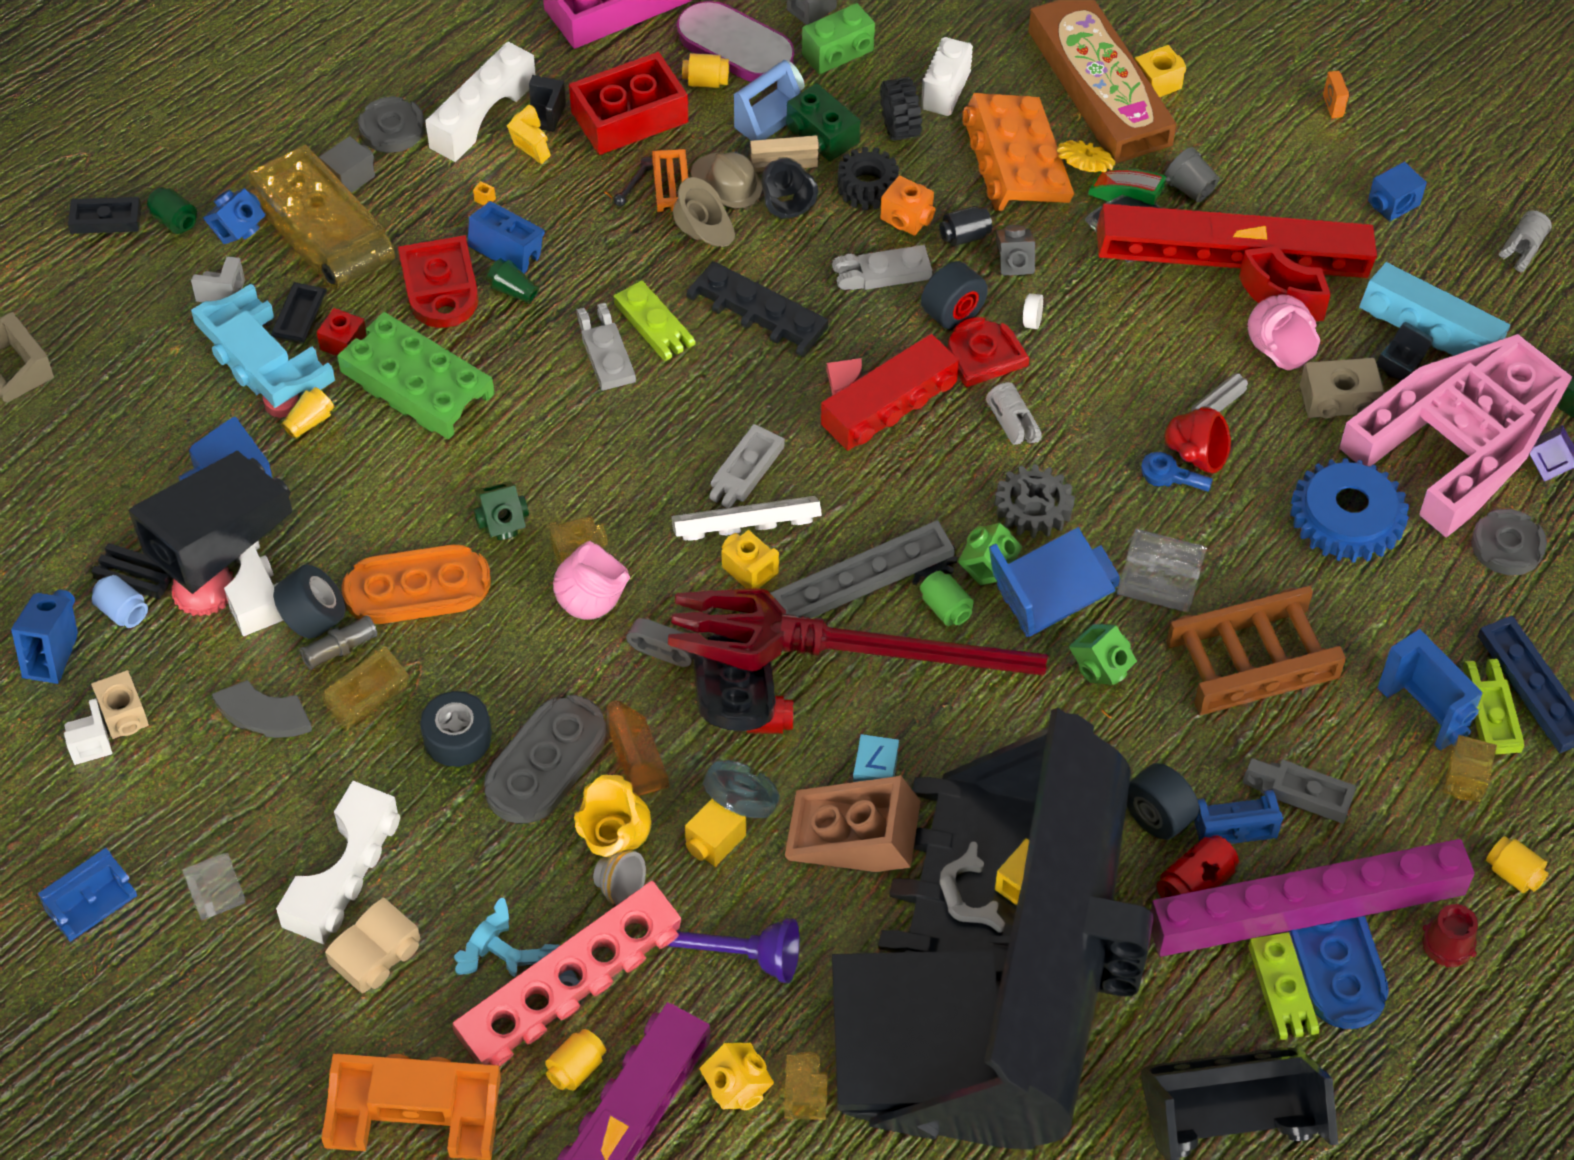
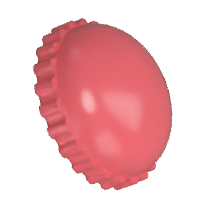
(207, 599)

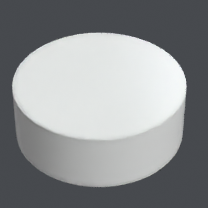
(1033, 311)

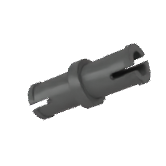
(338, 642)

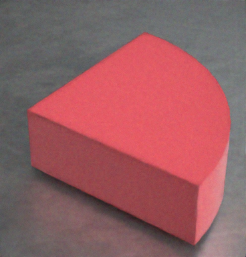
(843, 373)

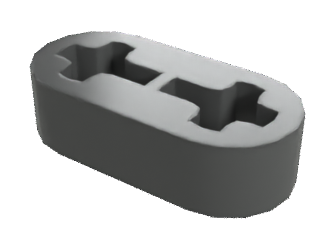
(652, 640)

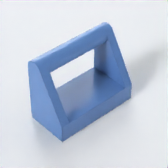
(769, 113)

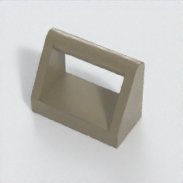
(37, 366)

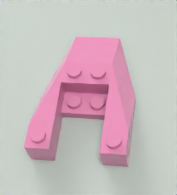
(1483, 402)

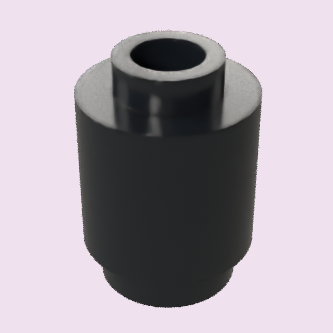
(965, 225)

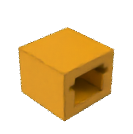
(484, 193)

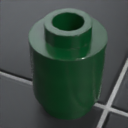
(172, 210)

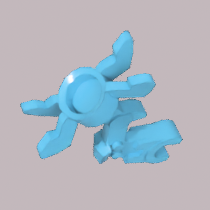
(486, 939)

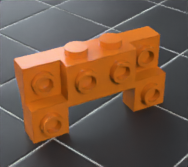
(412, 1092)

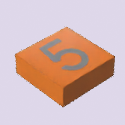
(1335, 94)

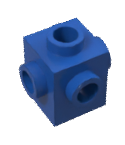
(235, 215)

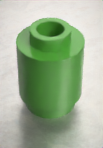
(946, 598)

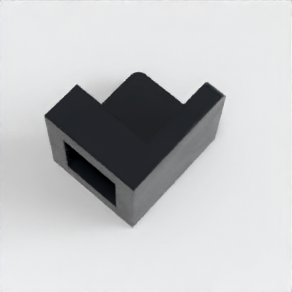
(548, 99)

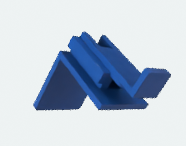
(1053, 580)

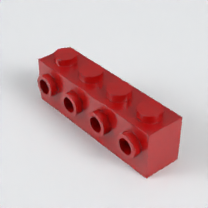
(889, 392)

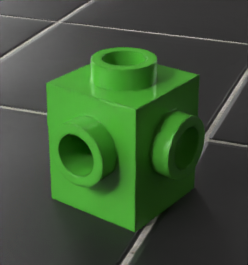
(976, 554)
(1103, 654)

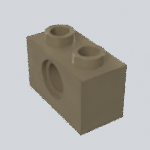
(1340, 387)

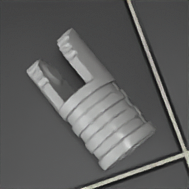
(1527, 238)
(1013, 414)

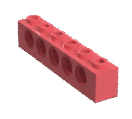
(644, 907)

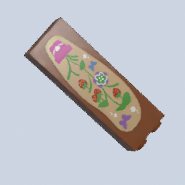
(1102, 78)

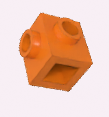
(907, 205)

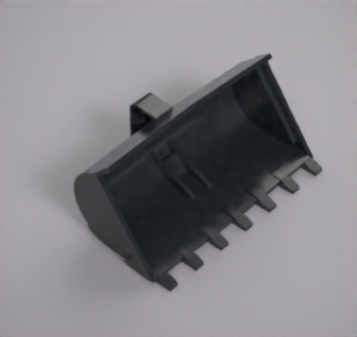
(1057, 943)

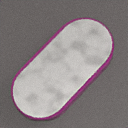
(724, 31)

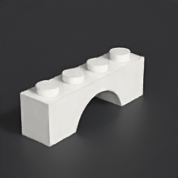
(457, 121)
(252, 593)
(317, 902)

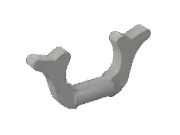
(956, 906)

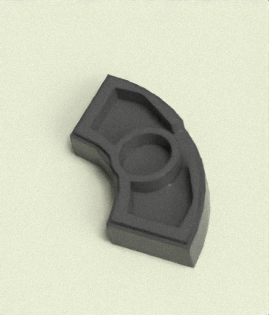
(261, 713)

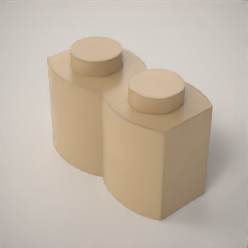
(373, 946)

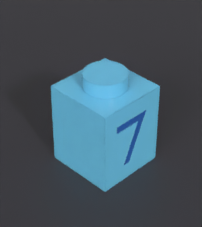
(875, 758)

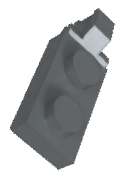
(1302, 788)

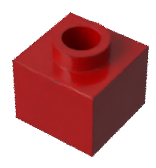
(339, 331)

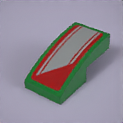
(1128, 182)

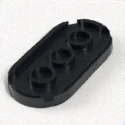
(731, 695)

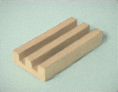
(801, 149)

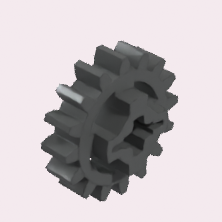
(1034, 501)

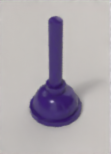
(774, 949)

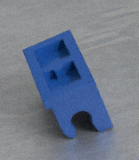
(504, 235)
(1240, 820)
(87, 894)

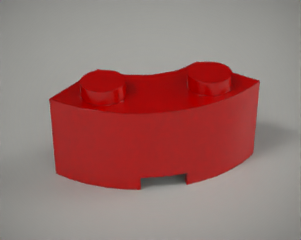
(1270, 273)

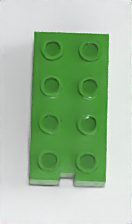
(414, 374)

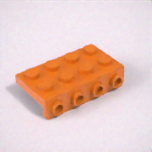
(1015, 150)

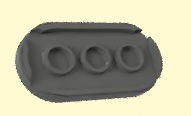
(545, 759)

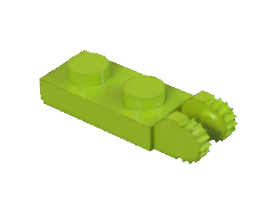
(1497, 716)

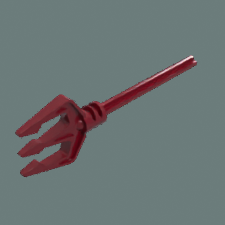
(770, 631)

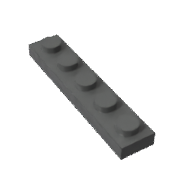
(866, 572)

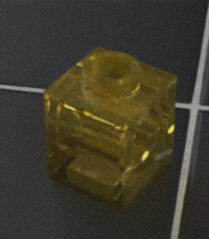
(1469, 769)

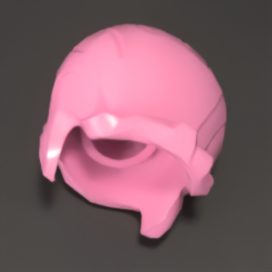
(1284, 331)
(589, 582)

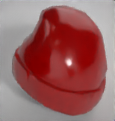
(1200, 438)

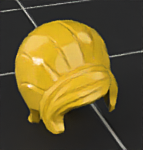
(612, 816)

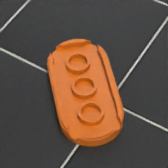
(416, 584)

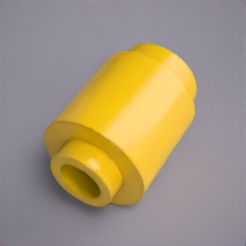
(705, 70)
(1517, 864)
(575, 1060)

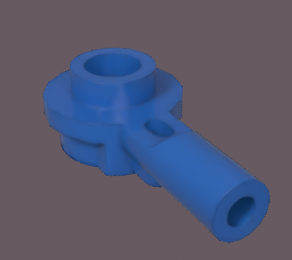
(1162, 470)

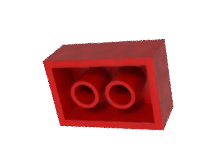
(628, 103)

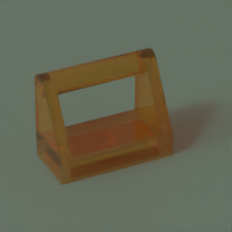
(635, 749)

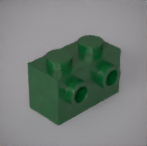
(821, 115)

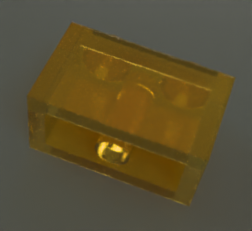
(365, 688)

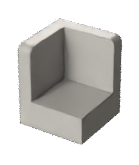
(216, 286)

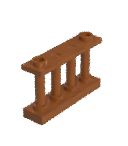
(1251, 682)

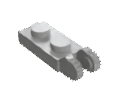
(882, 268)
(606, 349)

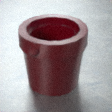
(1451, 936)

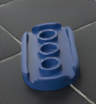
(1342, 972)

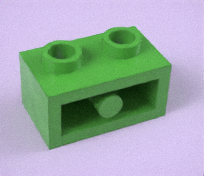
(838, 38)

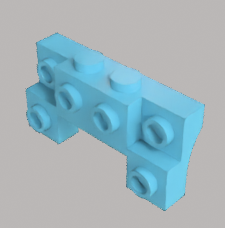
(252, 353)

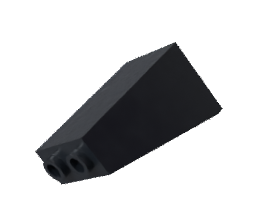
(210, 518)

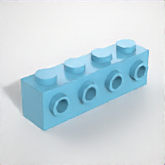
(1447, 319)

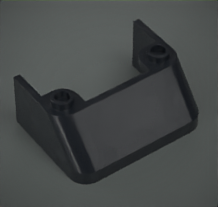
(1238, 1096)

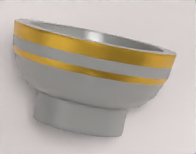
(620, 875)

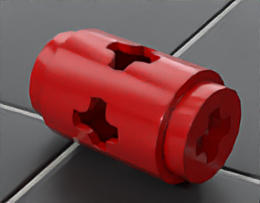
(1200, 868)

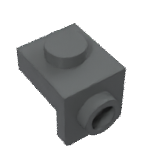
(1016, 250)

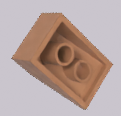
(855, 825)

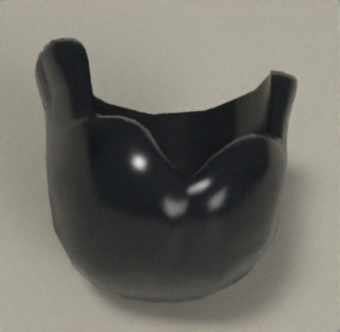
(787, 178)

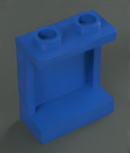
(1434, 683)

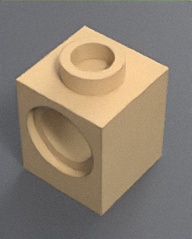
(118, 692)

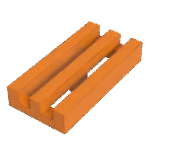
(668, 155)

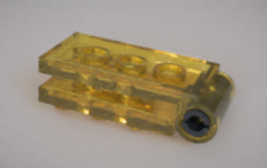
(320, 217)

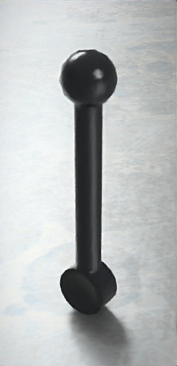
(646, 165)

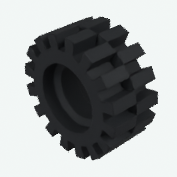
(900, 108)
(866, 164)

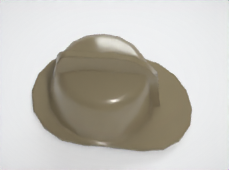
(731, 177)
(702, 214)

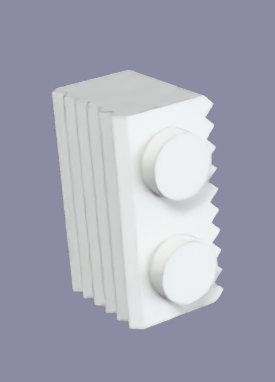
(946, 76)

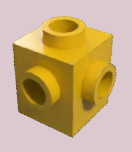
(737, 1076)

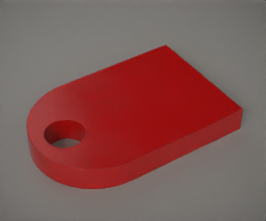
(439, 276)

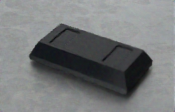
(298, 313)

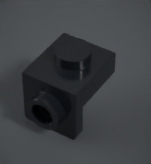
(1404, 352)

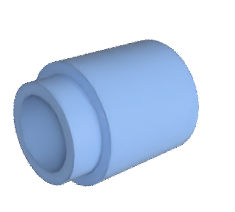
(119, 601)

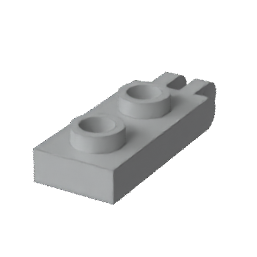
(746, 465)

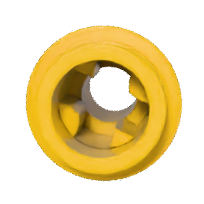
(307, 413)

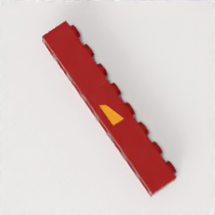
(1222, 238)

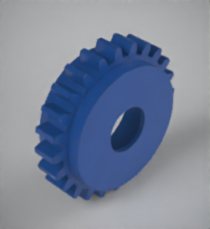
(1347, 532)

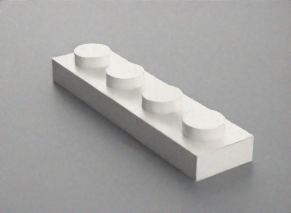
(762, 515)

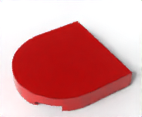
(985, 350)

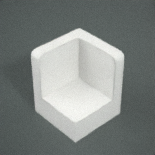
(88, 736)

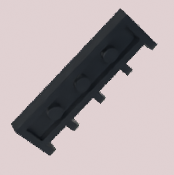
(759, 306)

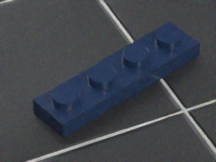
(1531, 680)

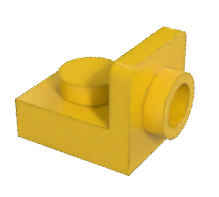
(527, 135)

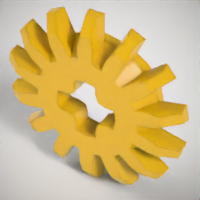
(1085, 156)

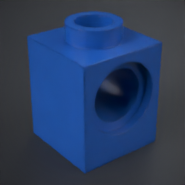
(1397, 191)

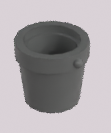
(1192, 175)

